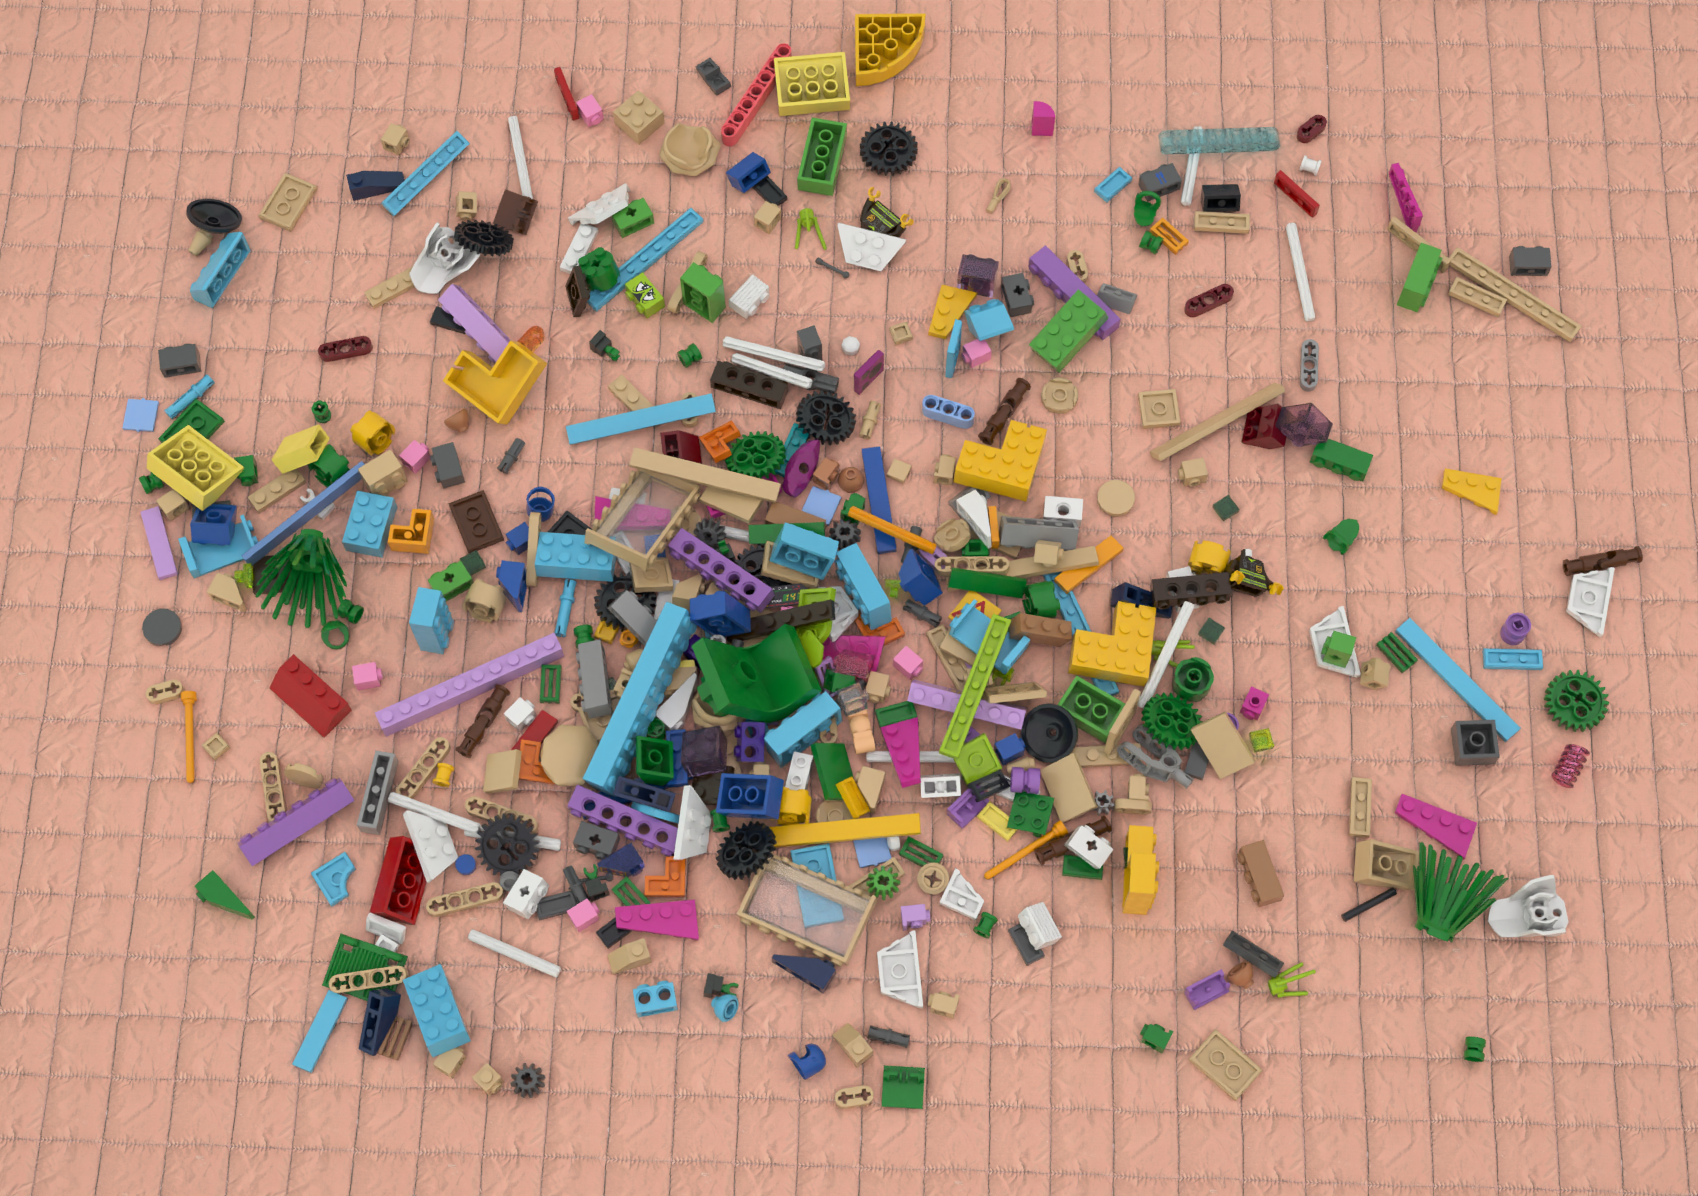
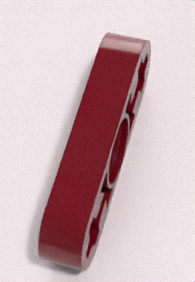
(1213, 293)
(351, 353)

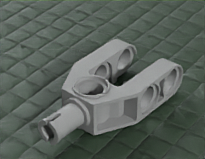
(1166, 768)

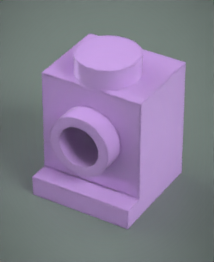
(914, 916)

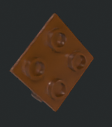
(515, 212)

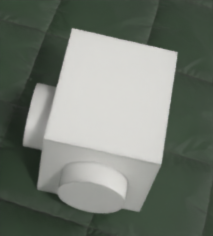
(520, 714)

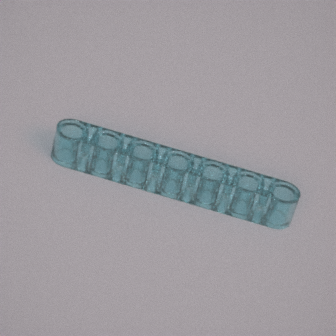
(1219, 140)

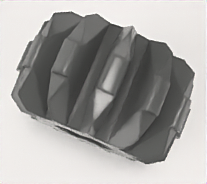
(712, 527)
(845, 528)
(530, 1072)

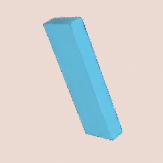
(1512, 659)

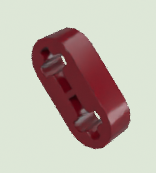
(1313, 131)

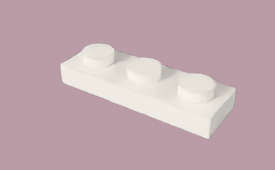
(579, 247)

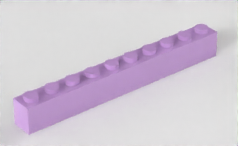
(469, 684)

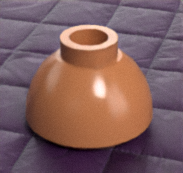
(458, 421)
(850, 479)
(1241, 975)

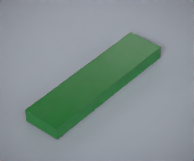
(768, 532)
(986, 582)

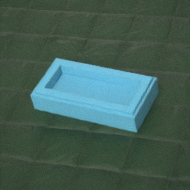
(1113, 184)

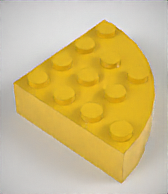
(886, 44)

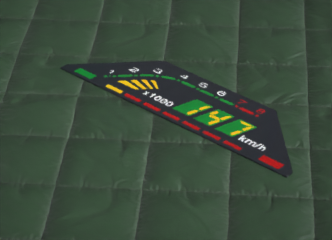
(785, 595)

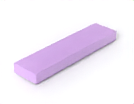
(159, 543)

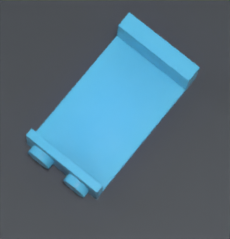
(210, 557)
(971, 629)

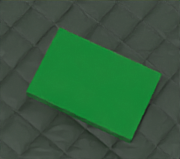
(198, 417)
(832, 767)

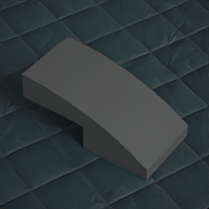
(712, 76)

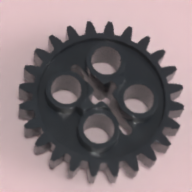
(876, 140)
(483, 238)
(812, 417)
(755, 558)
(609, 594)
(522, 834)
(746, 850)

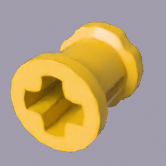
(443, 775)

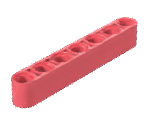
(751, 100)

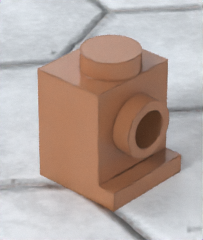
(826, 473)

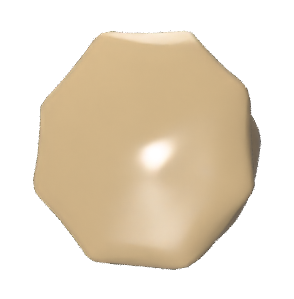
(689, 149)
(705, 716)
(568, 754)

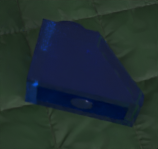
(622, 862)

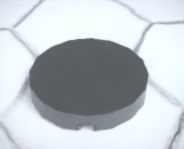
(162, 627)

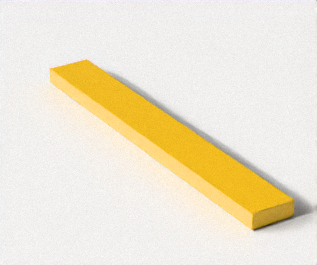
(847, 830)

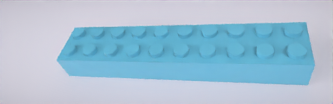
(640, 698)

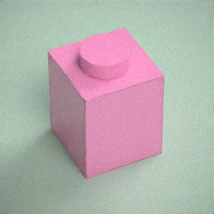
(590, 110)
(976, 353)
(415, 456)
(908, 663)
(367, 676)
(583, 914)

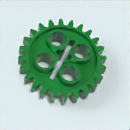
(756, 455)
(1585, 687)
(1171, 720)

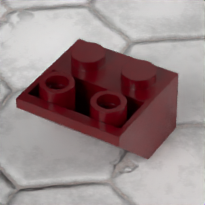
(1261, 428)
(681, 445)

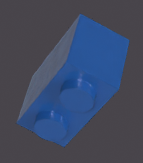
(748, 172)

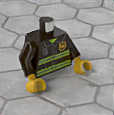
(880, 219)
(1249, 576)

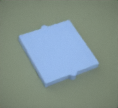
(140, 415)
(822, 504)
(872, 851)

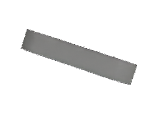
(1304, 372)

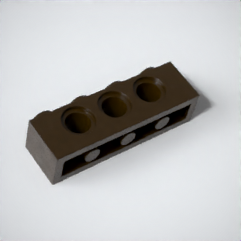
(755, 392)
(1218, 582)

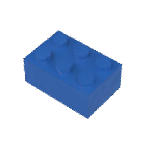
(720, 614)
(749, 796)

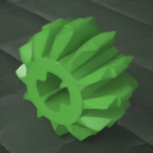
(874, 882)

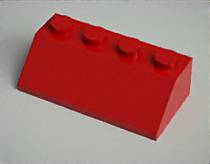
(309, 696)
(399, 883)

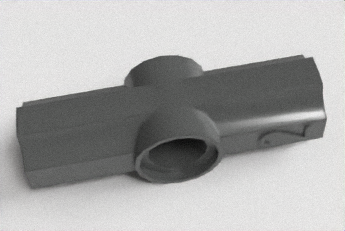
(820, 381)

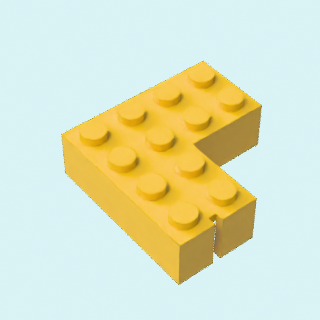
(498, 388)
(1003, 470)
(1118, 656)
(1141, 870)

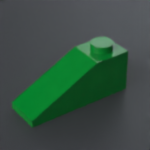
(220, 895)

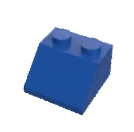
(214, 524)
(919, 578)
(513, 581)

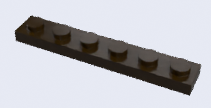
(797, 617)

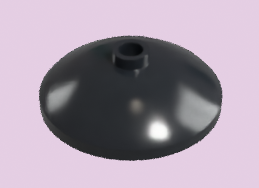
(213, 215)
(1038, 732)

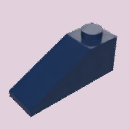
(373, 183)
(1138, 596)
(644, 793)
(809, 970)
(379, 1016)

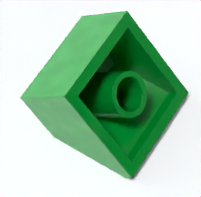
(654, 760)

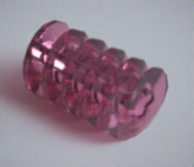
(1569, 764)

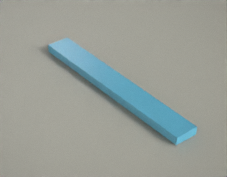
(648, 256)
(640, 419)
(1072, 612)
(1457, 678)

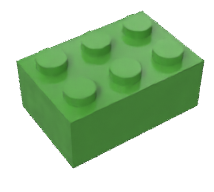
(1420, 277)
(703, 292)
(1091, 708)

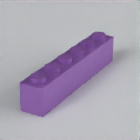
(1065, 284)
(295, 821)

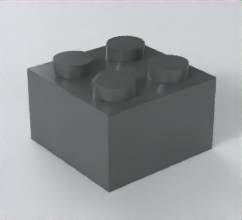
(1475, 742)

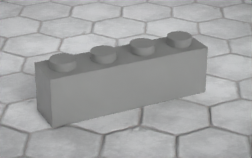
(1027, 531)
(633, 615)
(594, 679)
(377, 792)

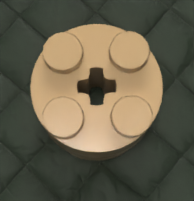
(484, 601)

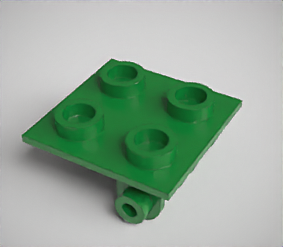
(1030, 813)
(903, 1087)

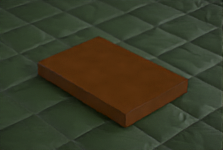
(476, 521)

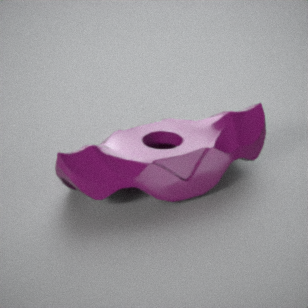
(794, 480)

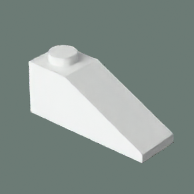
(974, 511)
(676, 708)

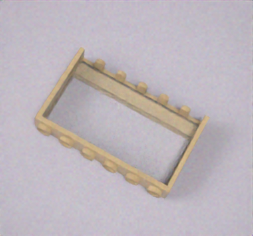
(643, 517)
(807, 909)

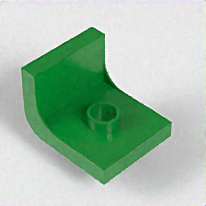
(756, 680)

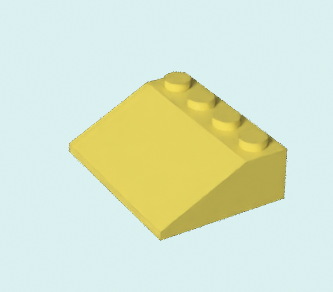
(812, 84)
(193, 467)

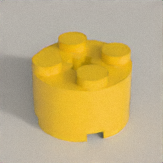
(372, 433)
(1208, 558)
(794, 807)

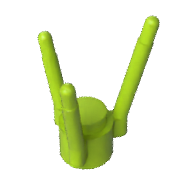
(807, 220)
(1158, 645)
(1278, 984)

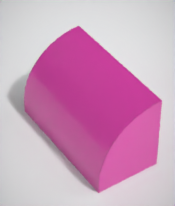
(1042, 119)

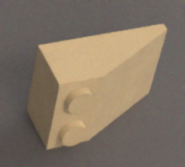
(1385, 865)

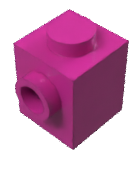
(1254, 703)

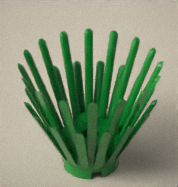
(307, 558)
(1445, 911)

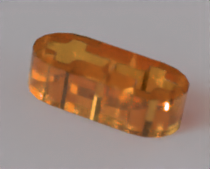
(528, 340)

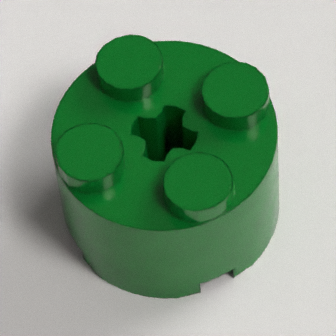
(599, 269)
(329, 466)
(1040, 599)
(1197, 689)

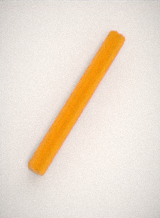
(892, 529)

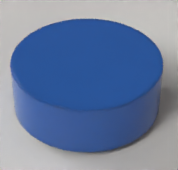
(465, 864)

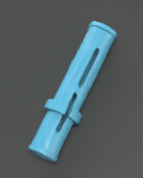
(186, 399)
(567, 599)

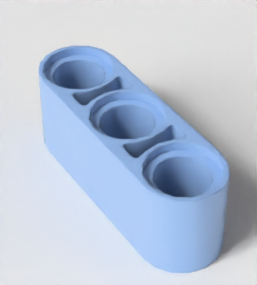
(954, 418)

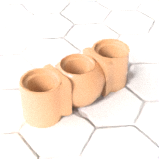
(861, 732)

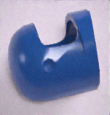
(536, 504)
(811, 1062)

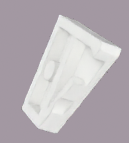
(961, 897)

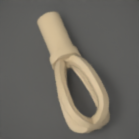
(995, 200)

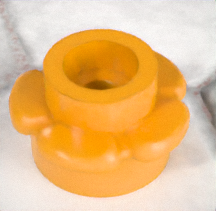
(624, 642)

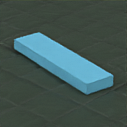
(320, 1031)

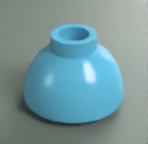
(725, 1007)

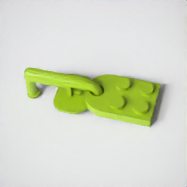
(814, 635)

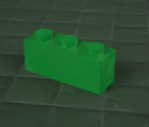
(1342, 459)

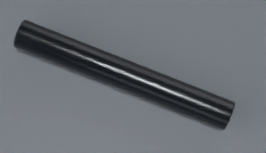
(1369, 904)

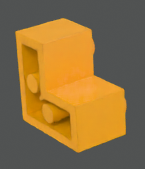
(415, 537)

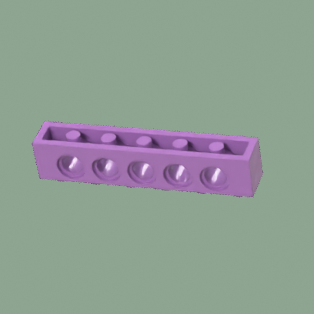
(684, 541)
(582, 796)

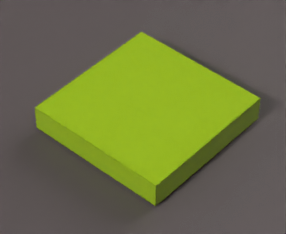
(977, 759)

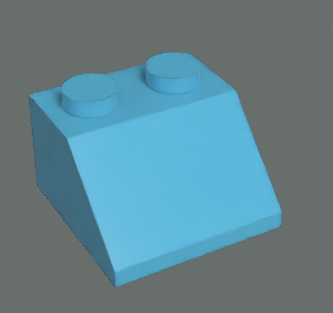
(988, 319)

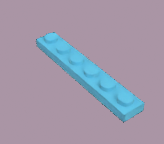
(425, 173)

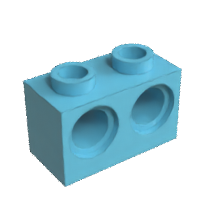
(655, 1005)

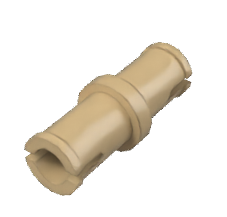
(870, 420)

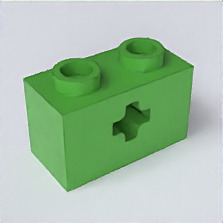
(633, 218)
(457, 574)
(1338, 649)

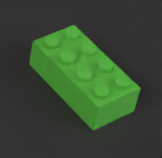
(822, 156)
(1068, 331)

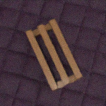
(396, 1056)

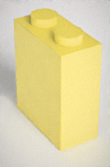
(300, 449)

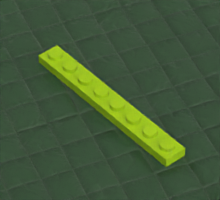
(975, 687)

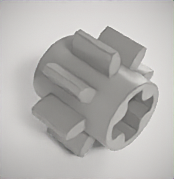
(1107, 799)

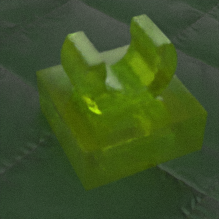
(245, 576)
(893, 585)
(1008, 677)
(1261, 740)

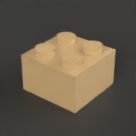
(638, 117)
(383, 474)

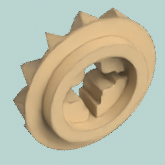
(925, 882)

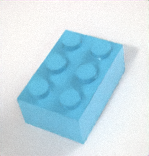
(369, 524)
(804, 551)

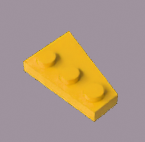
(949, 306)
(1477, 488)

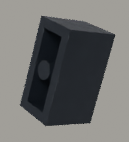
(1220, 197)

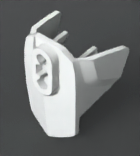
(432, 269)
(1517, 916)

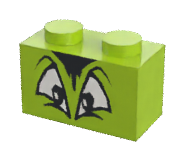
(644, 295)

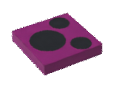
(868, 372)

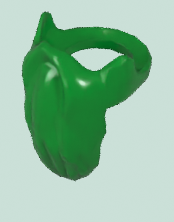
(1144, 211)
(1342, 535)
(333, 625)

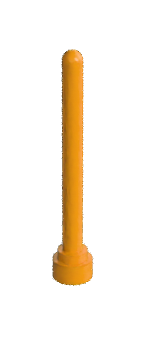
(189, 699)
(1057, 830)

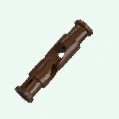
(998, 420)
(1604, 560)
(476, 731)
(1056, 847)

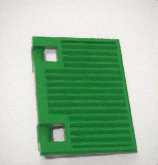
(362, 957)

